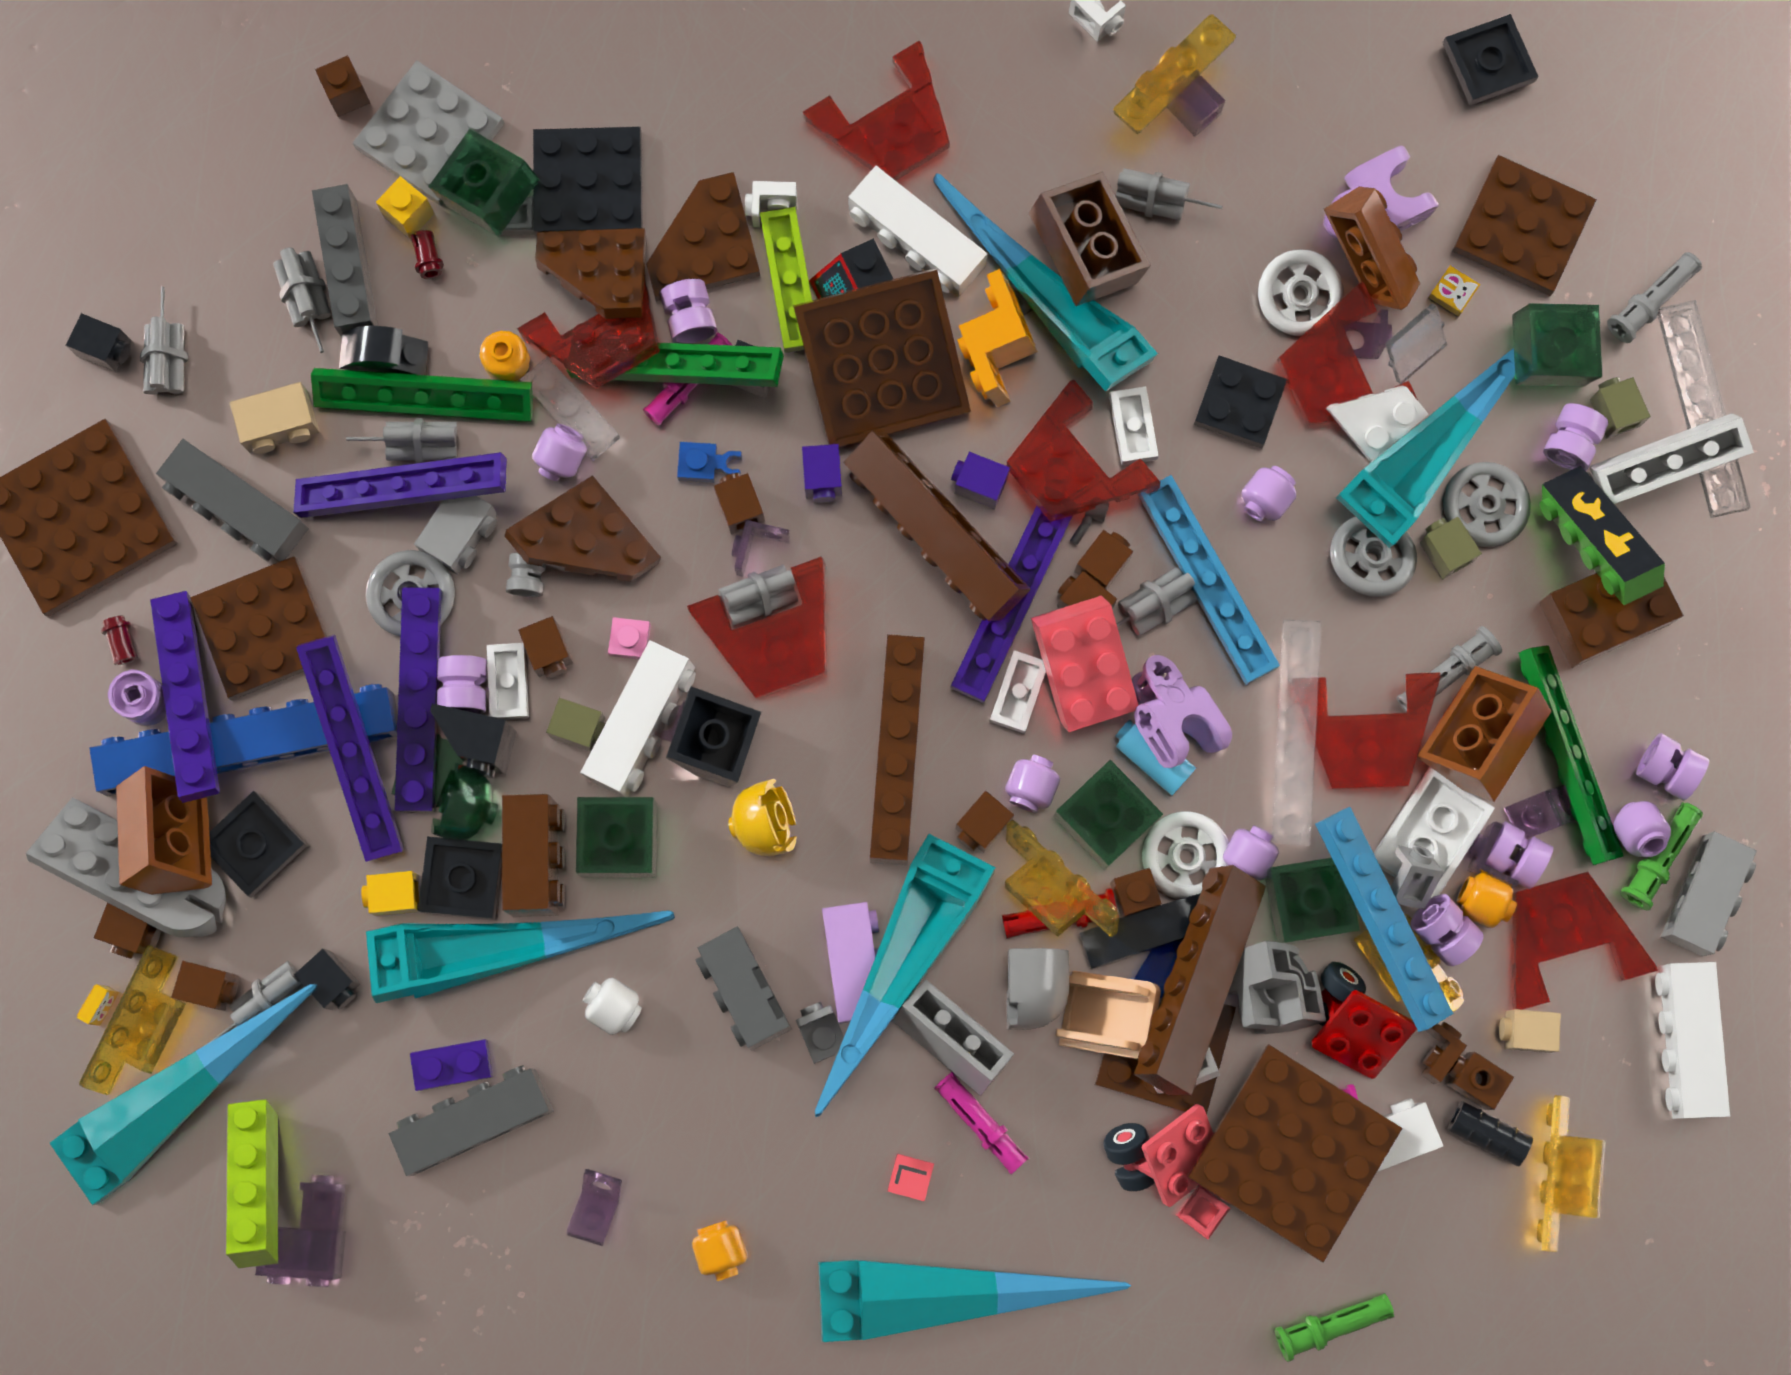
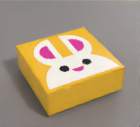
(1454, 290)
(97, 1004)

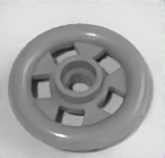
(1513, 489)
(400, 564)
(1372, 584)

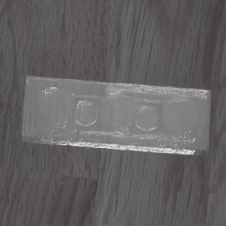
(570, 407)

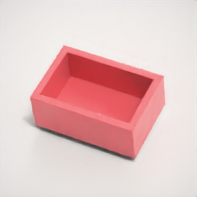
(1085, 663)

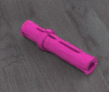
(661, 405)
(986, 1128)

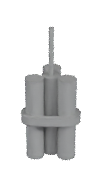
(1154, 194)
(302, 289)
(163, 355)
(417, 440)
(759, 594)
(1158, 601)
(264, 995)

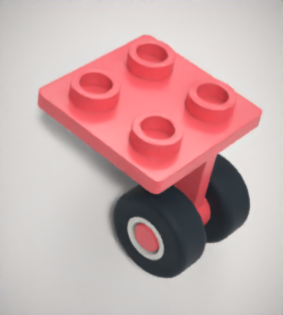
(1161, 1159)

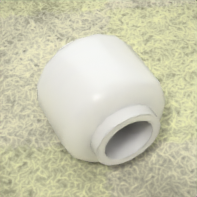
(612, 1006)

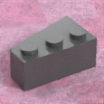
(742, 989)

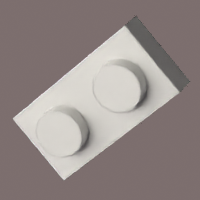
(1133, 425)
(507, 681)
(1018, 692)

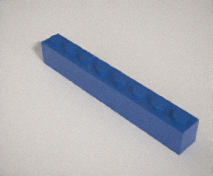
(243, 741)

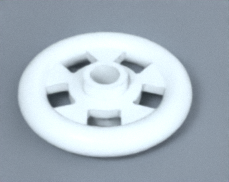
(1297, 262)
(1171, 827)

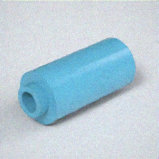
(1138, 751)

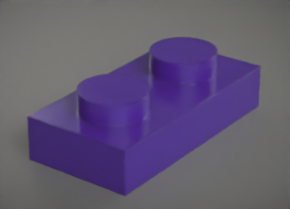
(451, 1065)

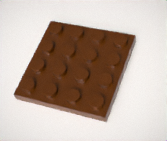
(882, 358)
(79, 518)
(1295, 1153)

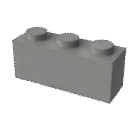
(1710, 894)
(953, 1037)

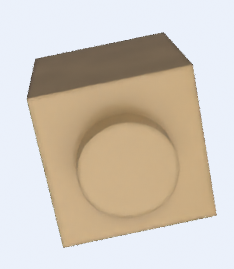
(1530, 1031)

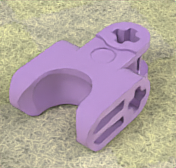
(1377, 174)
(1172, 708)

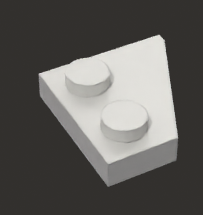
(1378, 419)

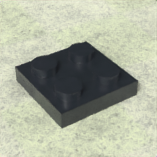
(1490, 59)
(1240, 402)
(253, 844)
(460, 878)

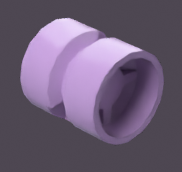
(687, 305)
(1577, 434)
(462, 682)
(137, 697)
(1675, 768)
(1529, 860)
(1448, 932)

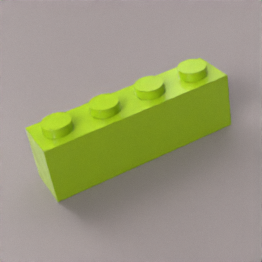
(252, 1184)

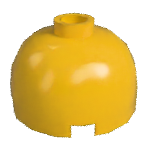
(762, 819)

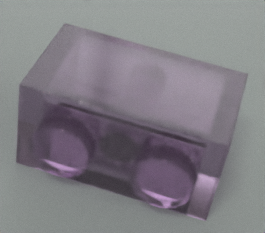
(306, 1255)

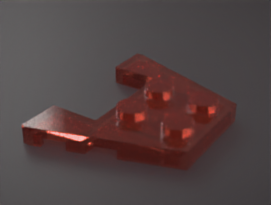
(897, 133)
(598, 347)
(1323, 363)
(1062, 473)
(778, 648)
(1375, 747)
(1564, 920)

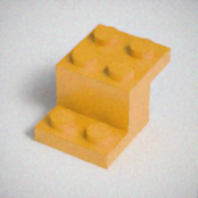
(996, 339)

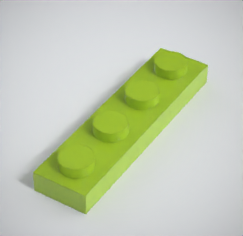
(786, 270)

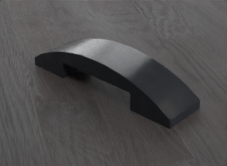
(1139, 932)

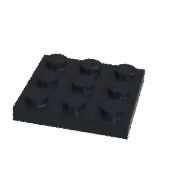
(587, 179)

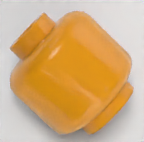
(504, 356)
(1486, 900)
(719, 1250)

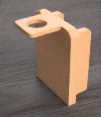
(1108, 1014)

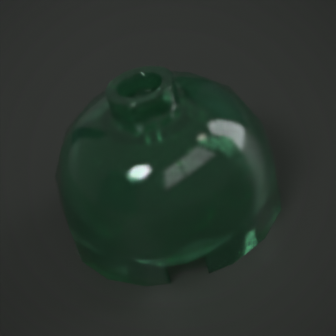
(464, 804)

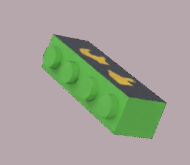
(1602, 536)

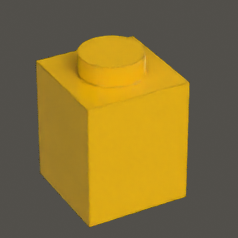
(405, 207)
(391, 893)

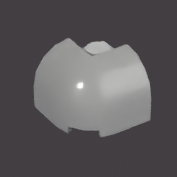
(1036, 986)
(1276, 989)

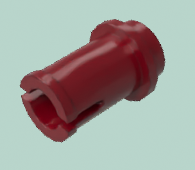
(428, 263)
(119, 639)

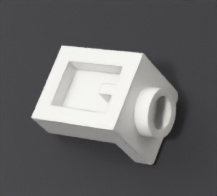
(1095, 20)
(770, 196)

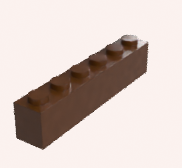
(936, 527)
(897, 750)
(1200, 980)

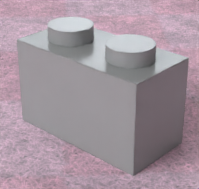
(457, 531)

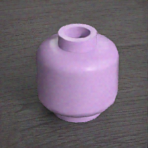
(559, 452)
(1269, 493)
(1032, 784)
(1642, 829)
(1251, 852)

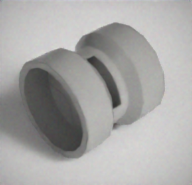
(524, 578)

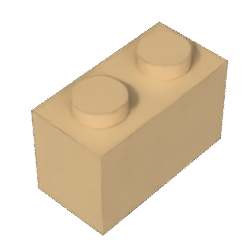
(274, 418)

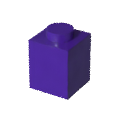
(822, 472)
(980, 479)

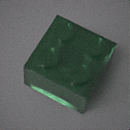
(484, 182)
(1557, 344)
(1107, 814)
(616, 837)
(1310, 902)

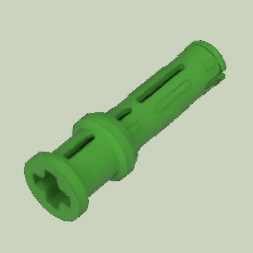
(1654, 870)
(1318, 1331)

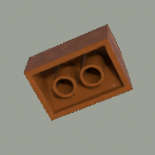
(1374, 247)
(1485, 732)
(159, 837)

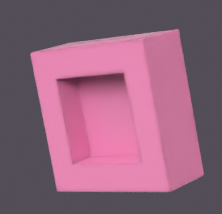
(628, 638)

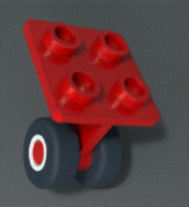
(1357, 1026)

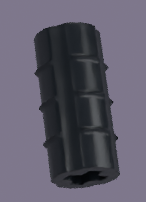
(1490, 1133)

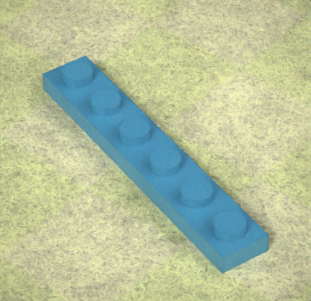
(1212, 583)
(1384, 919)

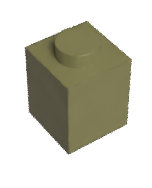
(1620, 405)
(1449, 546)
(576, 724)

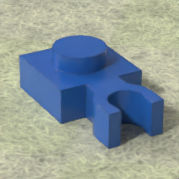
(700, 462)

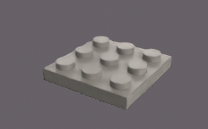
(422, 127)

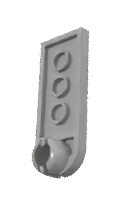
(84, 851)

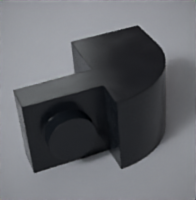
(382, 350)

